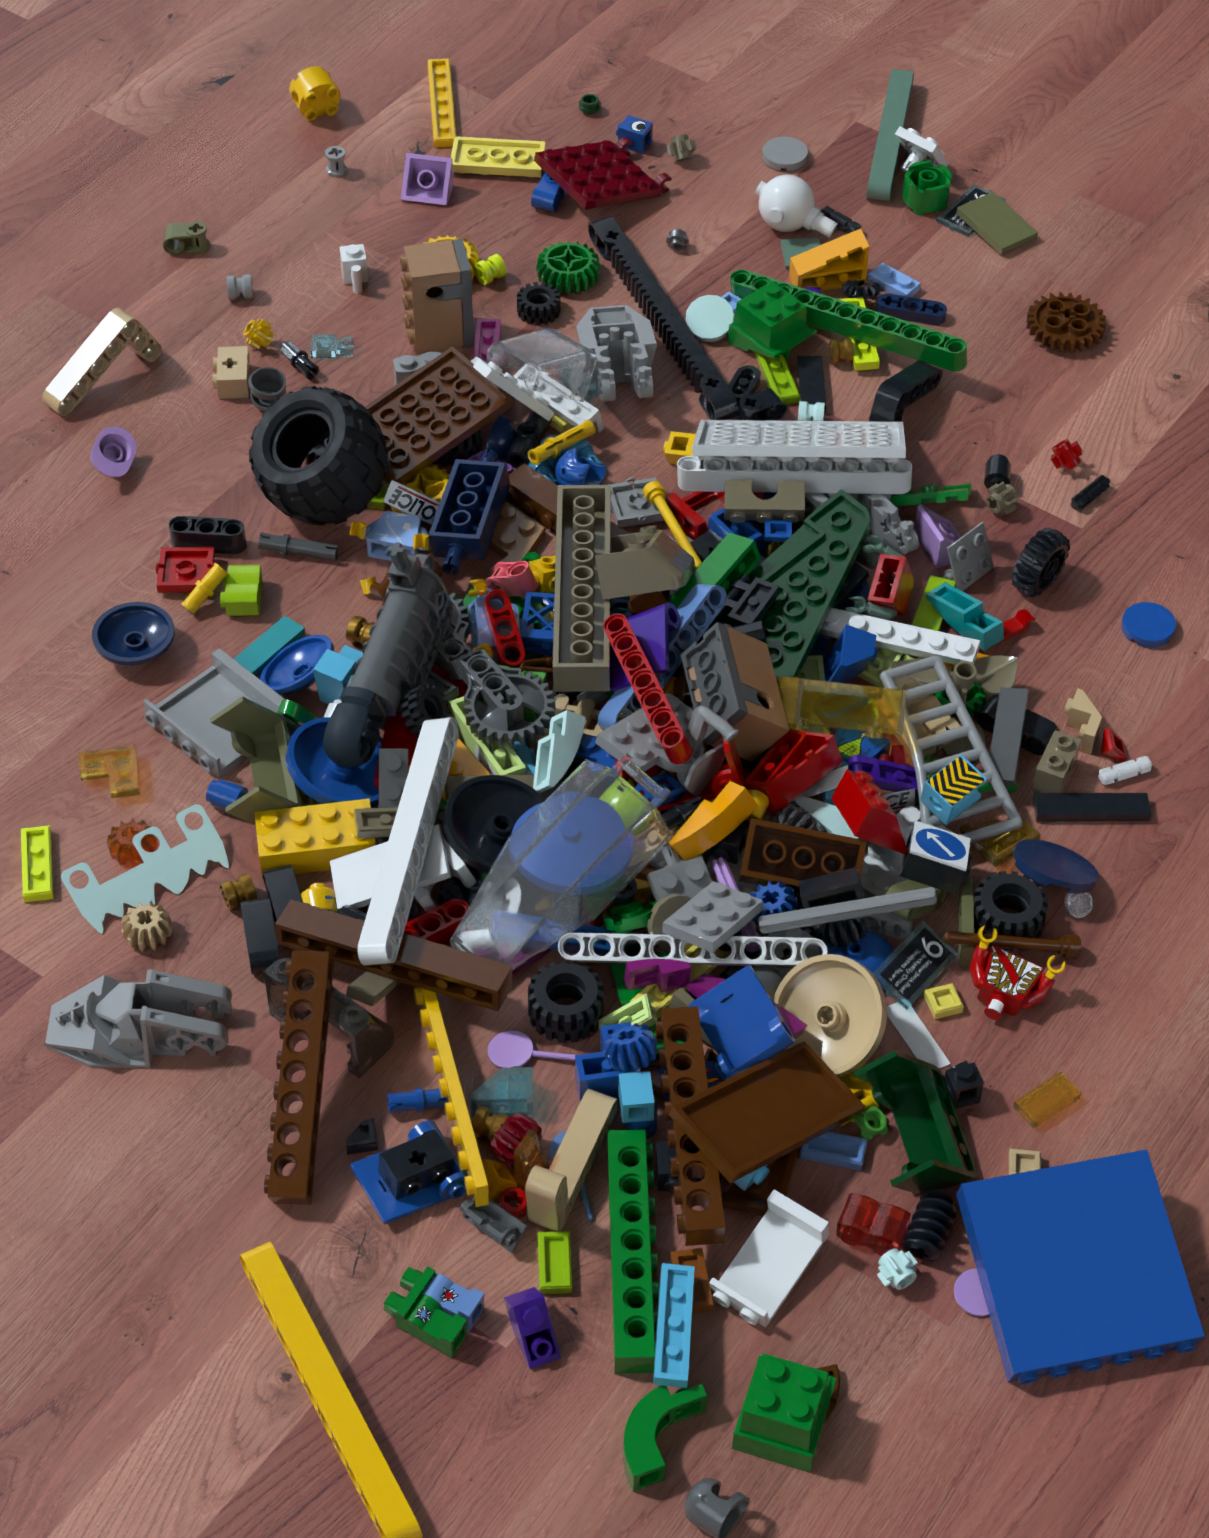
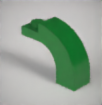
(646, 1421)

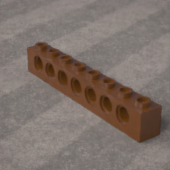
(299, 1186)
(709, 1224)

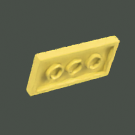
(496, 156)

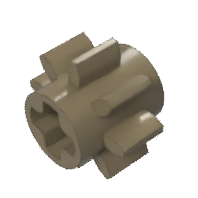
(681, 147)
(1002, 498)

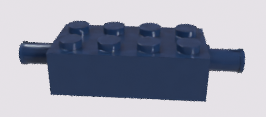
(469, 510)

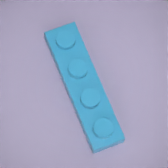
(674, 1325)

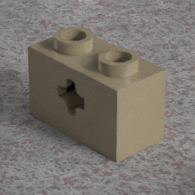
(1056, 763)

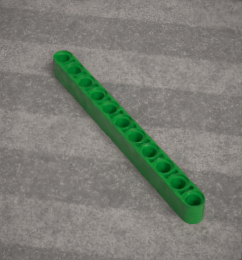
(865, 324)

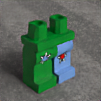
(435, 1309)

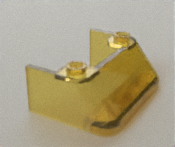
(842, 706)

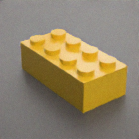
(309, 835)

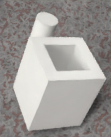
(354, 266)

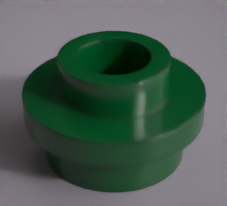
(589, 104)

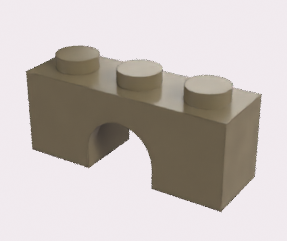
(743, 505)

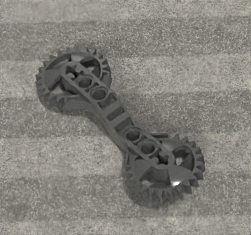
(499, 688)

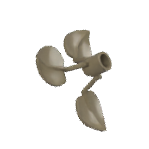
(987, 671)

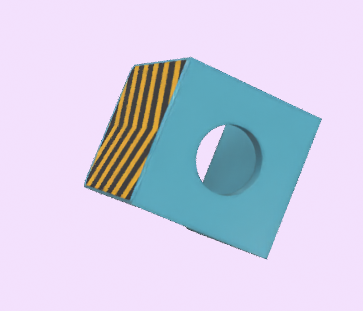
(952, 789)

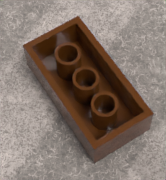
(795, 854)

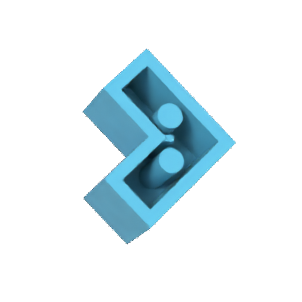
(334, 672)

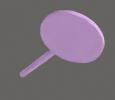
(516, 1049)
(969, 1294)

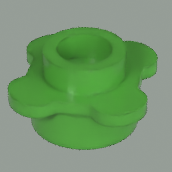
(878, 1120)

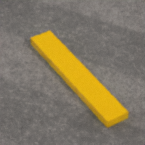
(441, 102)

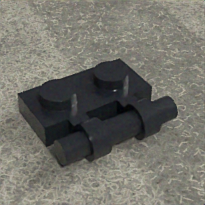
(753, 603)

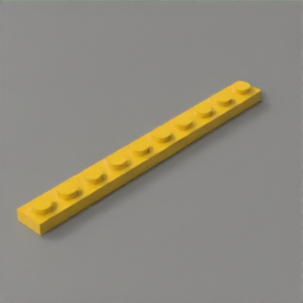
(450, 1087)

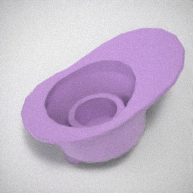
(113, 451)

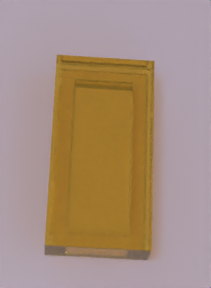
(1047, 1100)

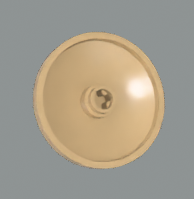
(841, 1009)

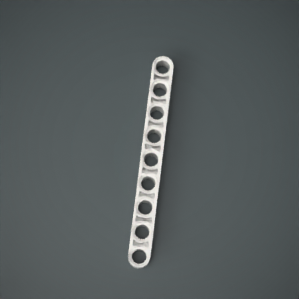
(819, 476)
(648, 941)

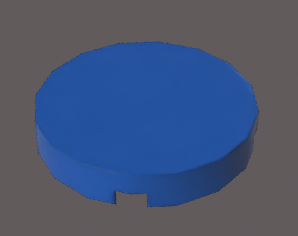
(1148, 624)

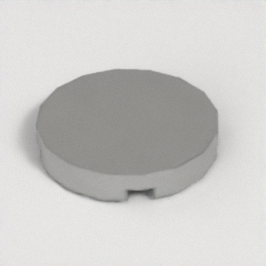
(784, 153)

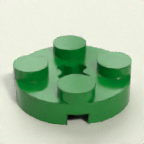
(628, 917)

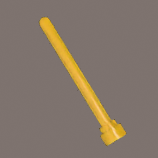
(655, 495)

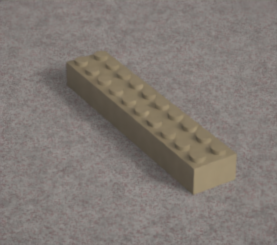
(579, 639)

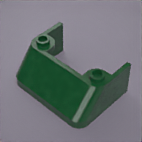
(925, 1121)

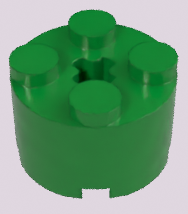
(926, 187)

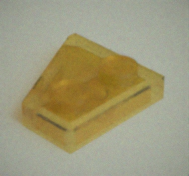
(1000, 847)

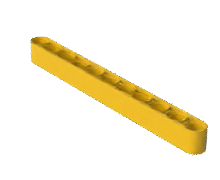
(329, 1394)

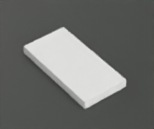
(357, 873)

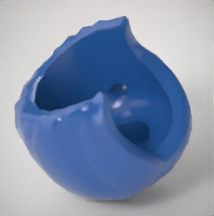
(578, 470)

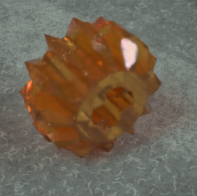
(122, 846)

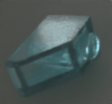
(506, 1092)

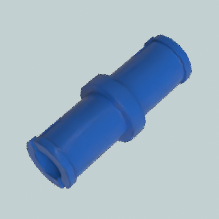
(415, 1100)

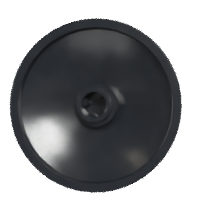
(483, 816)

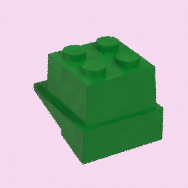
(769, 322)
(784, 1412)

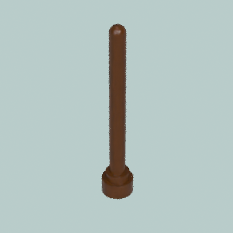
(1068, 946)

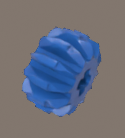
(775, 899)
(630, 1048)

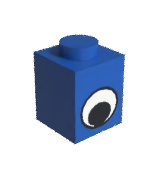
(638, 131)

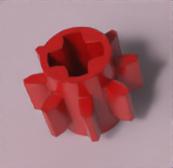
(1066, 454)

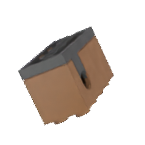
(437, 296)
(738, 683)

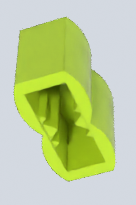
(242, 590)

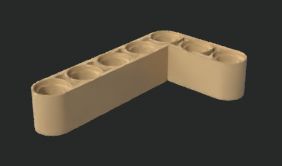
(95, 357)
(554, 1191)

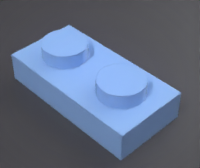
(894, 281)

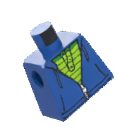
(855, 743)

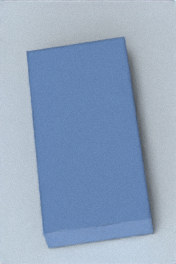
(836, 1150)

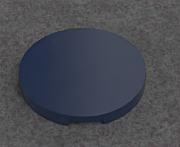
(1055, 865)

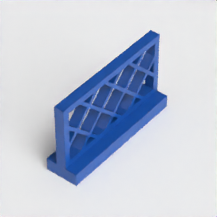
(541, 641)

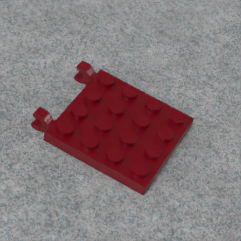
(600, 174)

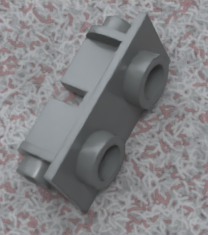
(494, 1222)

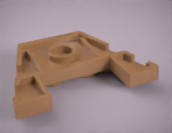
(515, 535)

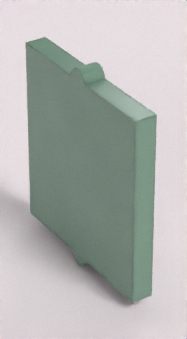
(793, 247)

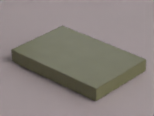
(997, 223)

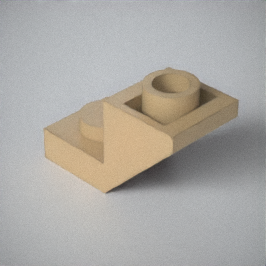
(1084, 717)

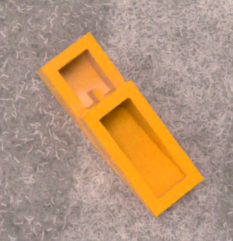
(713, 821)

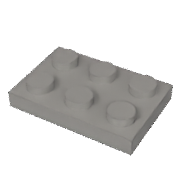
(712, 916)

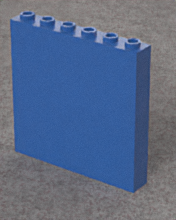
(1079, 1266)

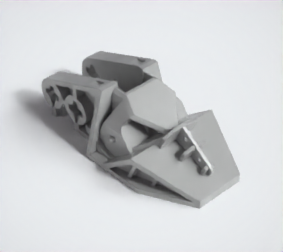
(622, 348)
(883, 520)
(131, 1021)

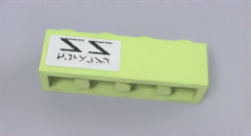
(495, 759)

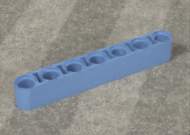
(696, 615)

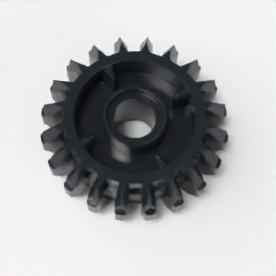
(1040, 562)

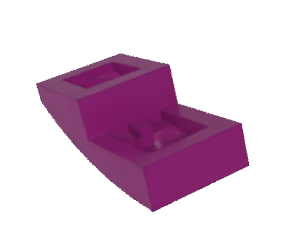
(665, 973)

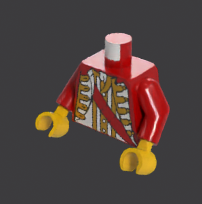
(1008, 981)

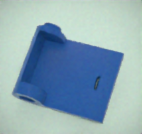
(742, 1023)
(384, 1202)

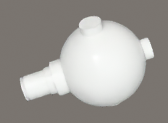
(790, 204)

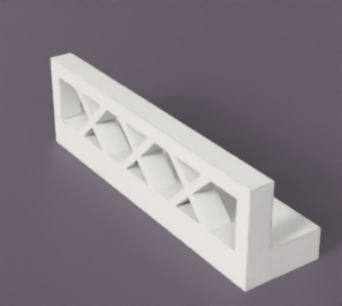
(570, 410)

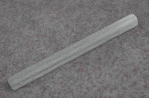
(847, 910)

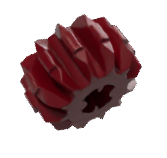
(510, 1136)

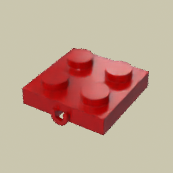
(182, 567)

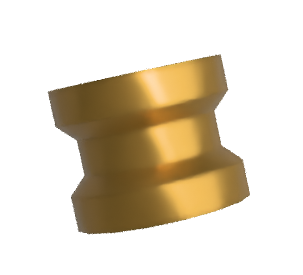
(841, 350)

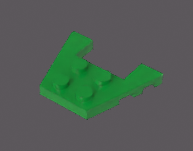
(933, 493)

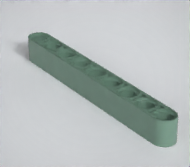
(887, 143)

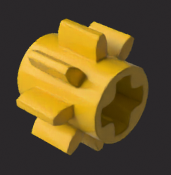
(258, 333)

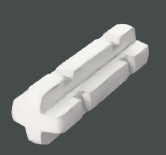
(1125, 770)

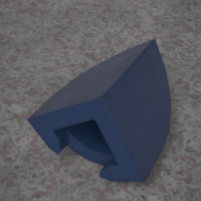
(501, 437)

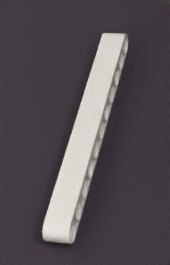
(408, 842)

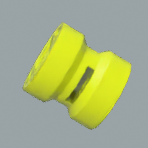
(490, 269)

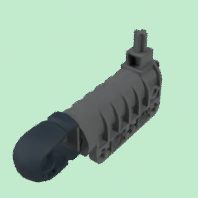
(393, 659)

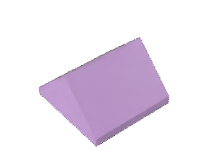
(427, 179)
(935, 535)

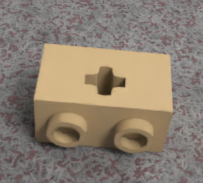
(232, 372)

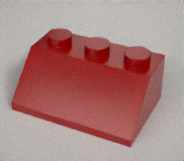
(868, 811)

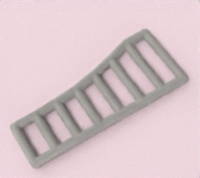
(967, 729)

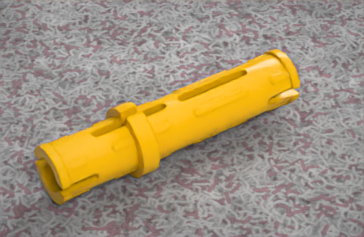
(544, 452)

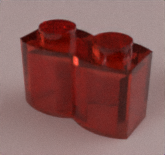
(872, 1224)

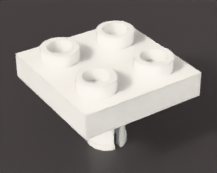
(919, 148)

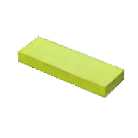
(37, 863)

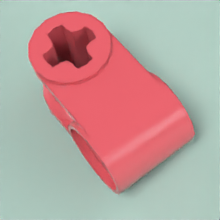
(513, 578)

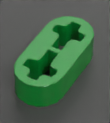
(295, 712)

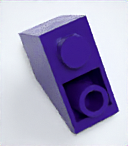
(532, 1327)

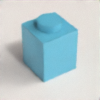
(636, 1096)

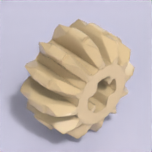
(146, 926)

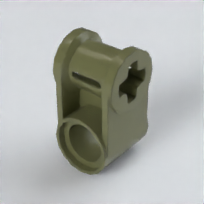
(184, 238)

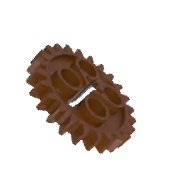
(1066, 322)

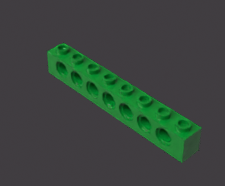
(632, 1353)

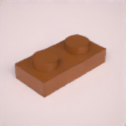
(701, 1290)

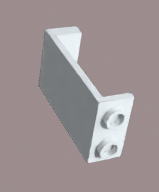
(771, 1260)

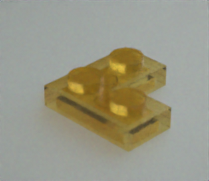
(115, 763)

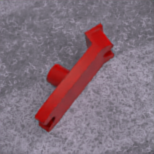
(1017, 624)

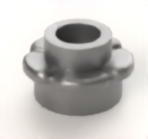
(677, 240)

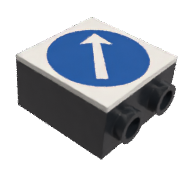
(936, 858)

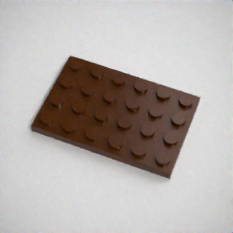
(435, 412)

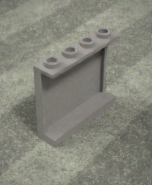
(187, 712)

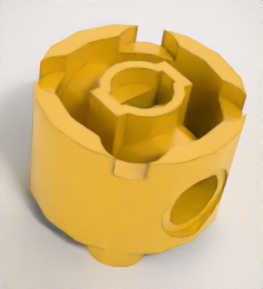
(315, 93)

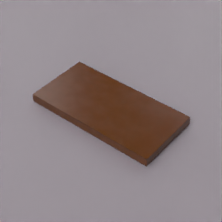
(766, 1111)

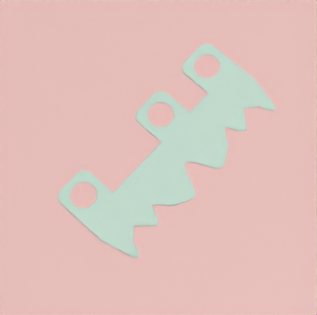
(164, 866)

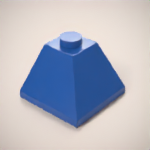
(850, 655)

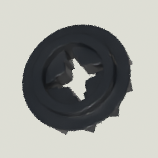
(860, 288)

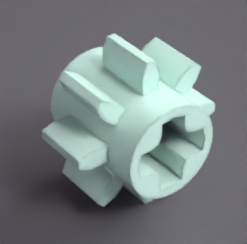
(897, 1269)

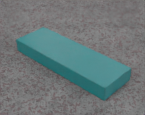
(265, 647)

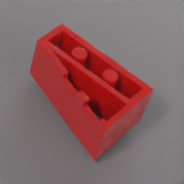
(793, 766)

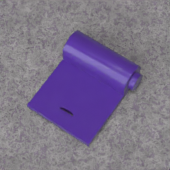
(652, 633)

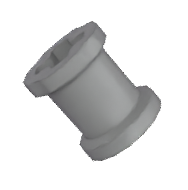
(335, 161)

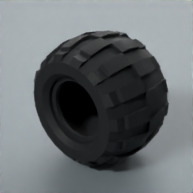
(345, 473)

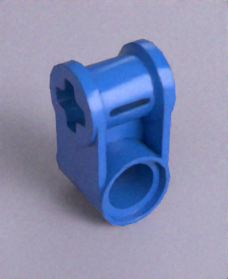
(547, 194)

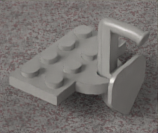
(638, 739)

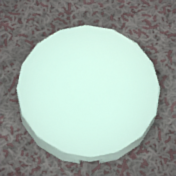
(709, 318)

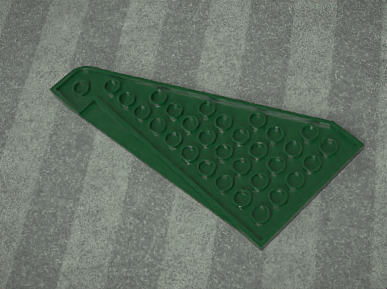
(810, 576)

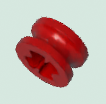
(514, 1194)

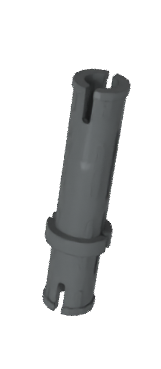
(287, 544)

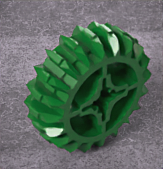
(568, 267)

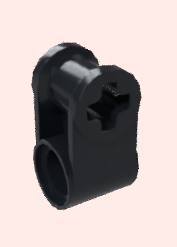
(762, 406)

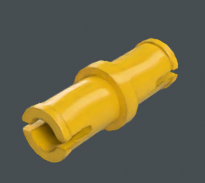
(204, 588)

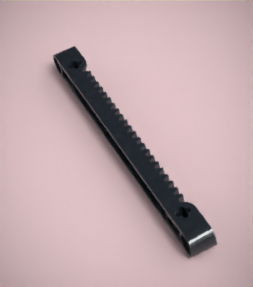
(614, 246)

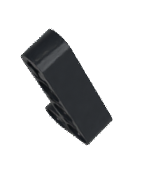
(903, 390)

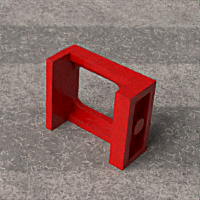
(688, 519)

